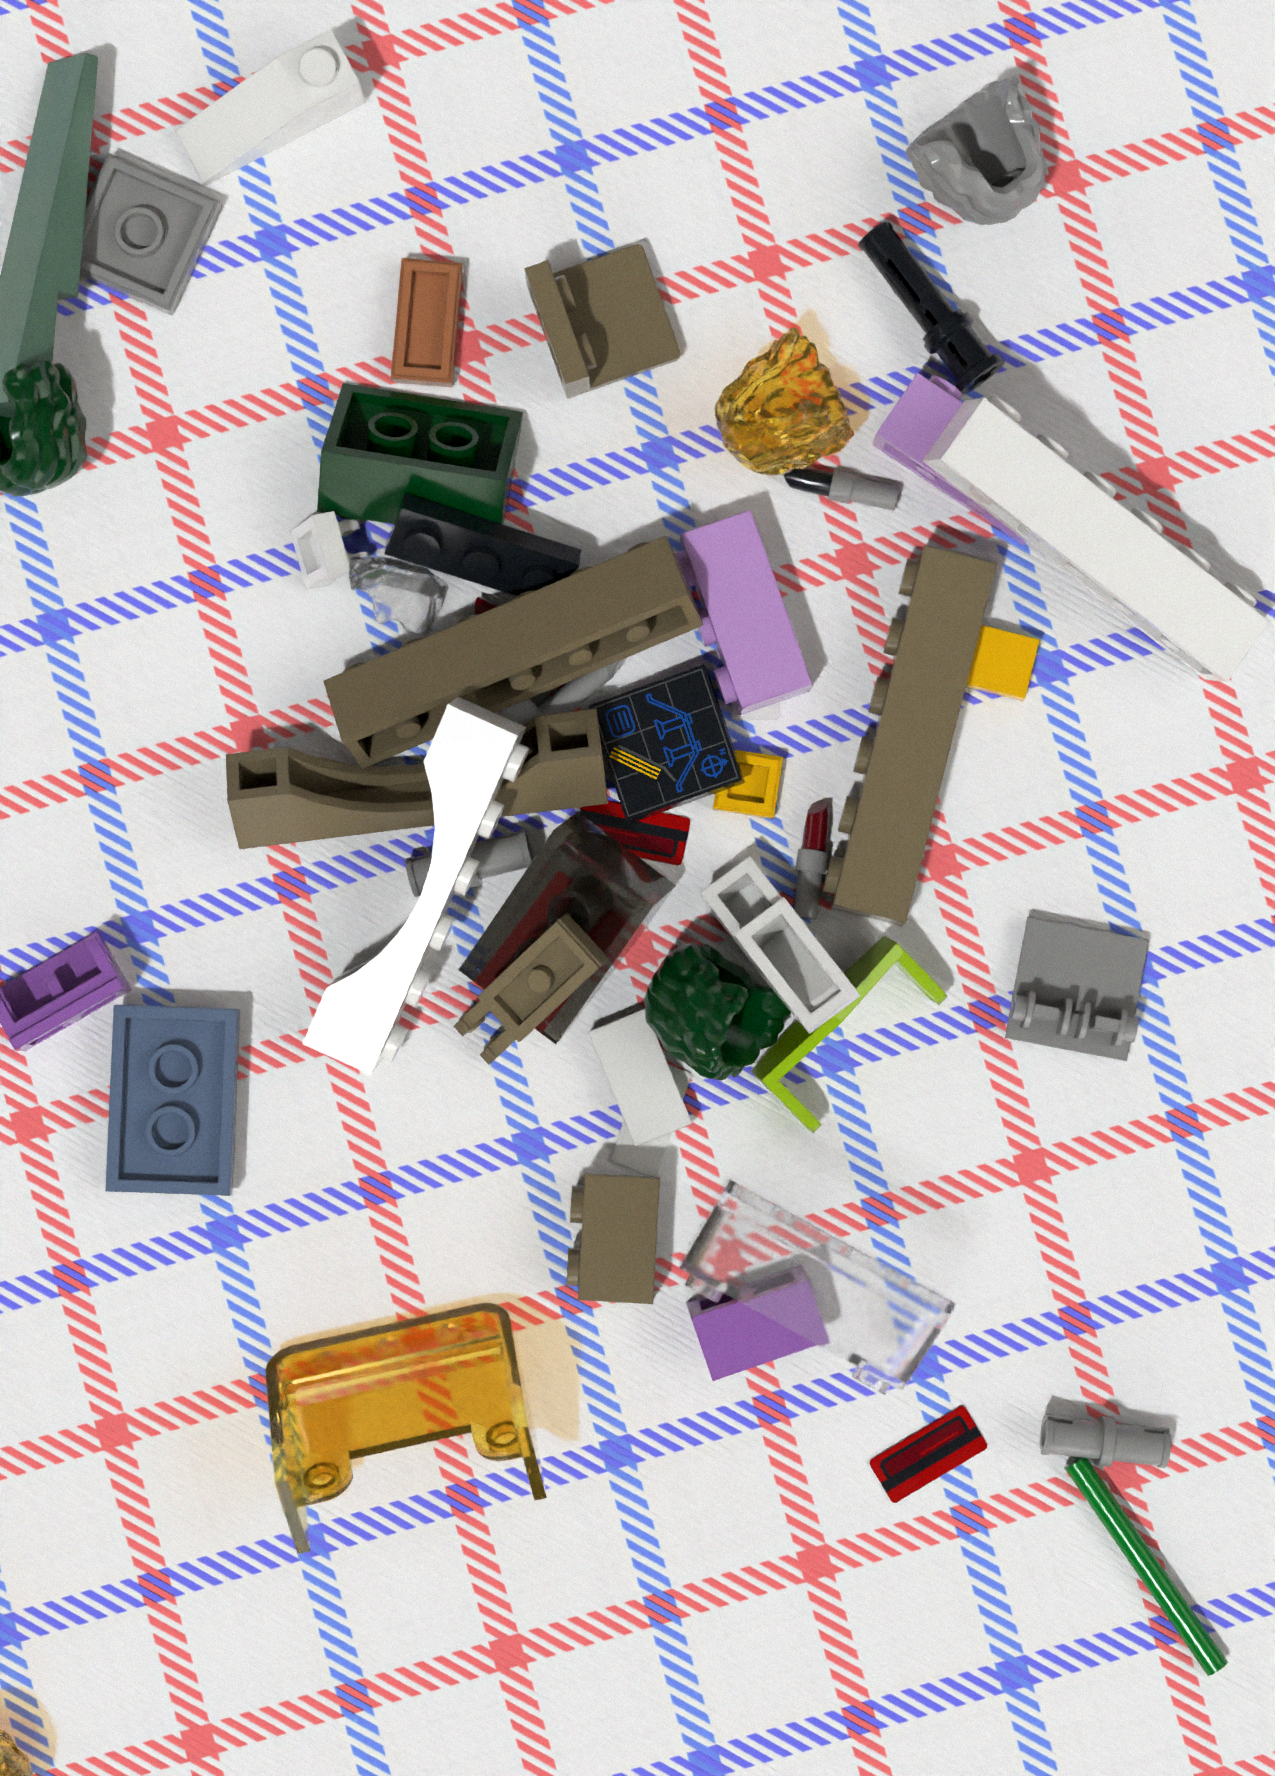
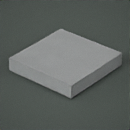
(144, 233)

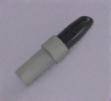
(843, 487)

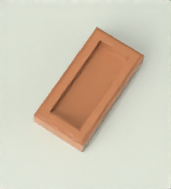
(427, 322)

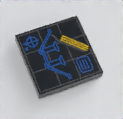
(667, 744)

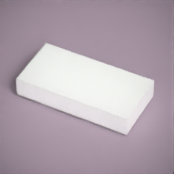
(640, 1078)

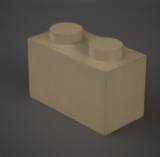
(616, 1238)

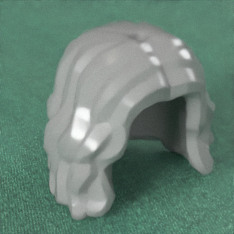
(983, 156)

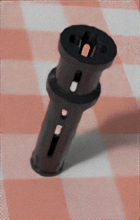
(946, 330)

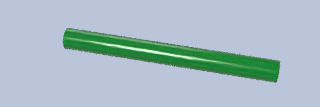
(1146, 1565)

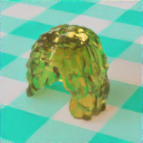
(783, 410)

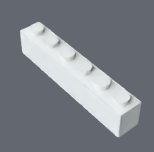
(1096, 538)

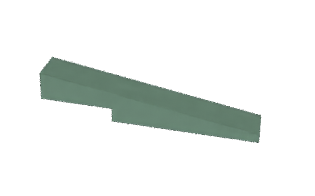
(48, 218)

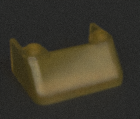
(393, 1392)

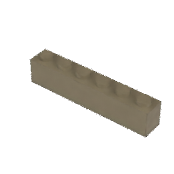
(514, 650)
(912, 734)

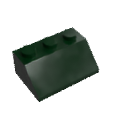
(416, 446)

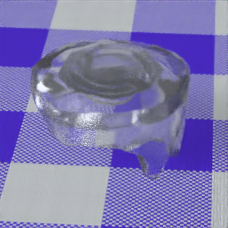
(400, 591)

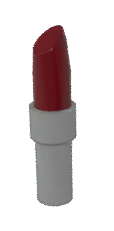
(812, 861)

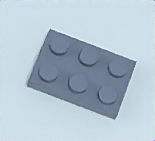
(173, 1100)

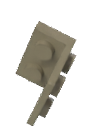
(602, 319)

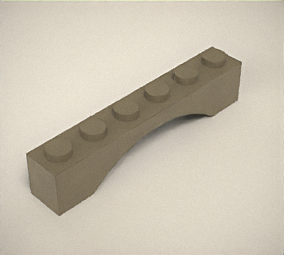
(300, 798)

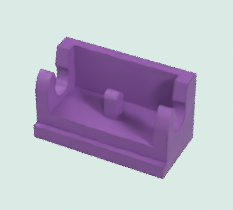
(60, 992)
(739, 1336)

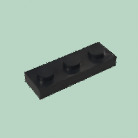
(477, 548)

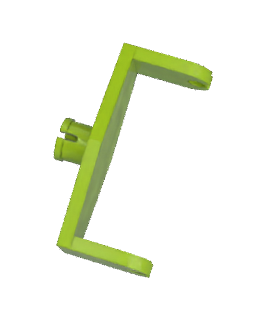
(798, 1042)

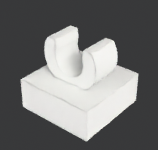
(321, 548)

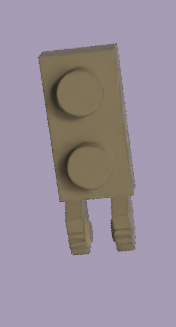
(535, 985)

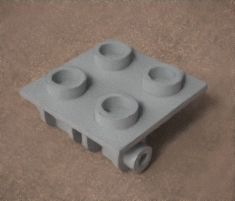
(1077, 989)

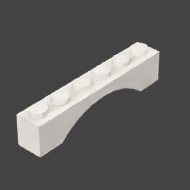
(465, 773)

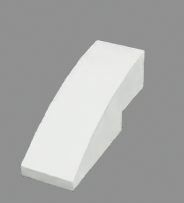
(779, 945)

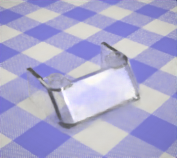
(814, 1286)

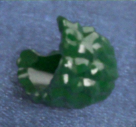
(47, 433)
(711, 1012)

